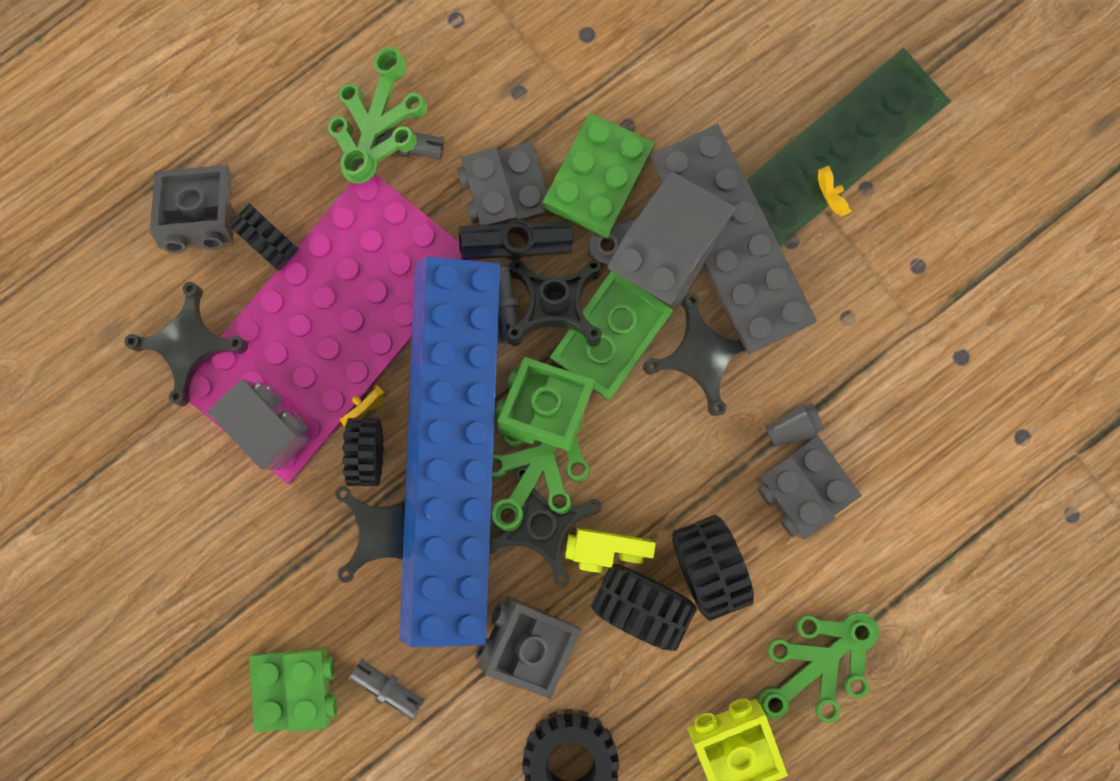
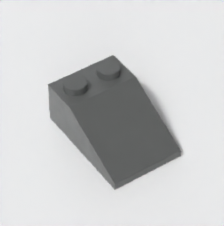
(672, 239)

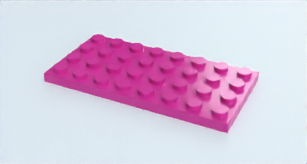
(331, 313)

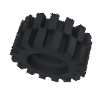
(263, 237)
(363, 452)

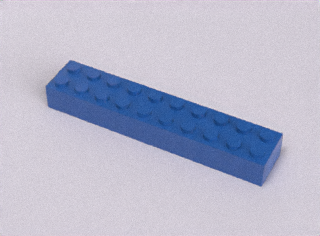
(449, 453)

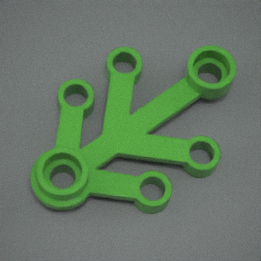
(376, 120)
(540, 460)
(823, 662)

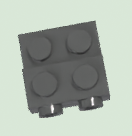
(504, 185)
(192, 208)
(807, 488)
(527, 647)

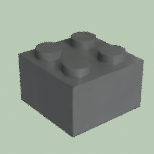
(260, 424)

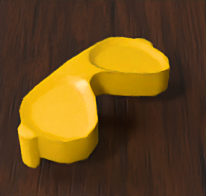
(835, 201)
(371, 402)

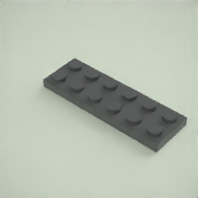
(746, 259)

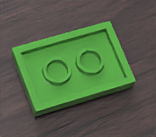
(598, 175)
(627, 323)

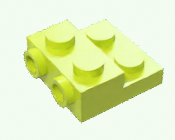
(597, 548)
(737, 744)

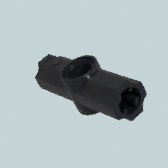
(538, 239)

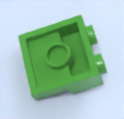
(543, 404)
(292, 690)

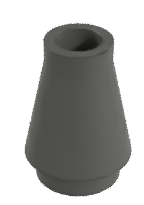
(796, 425)

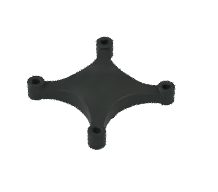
(554, 302)
(186, 344)
(700, 355)
(544, 529)
(378, 532)

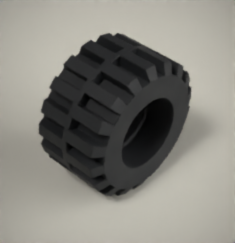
(713, 567)
(643, 607)
(570, 729)

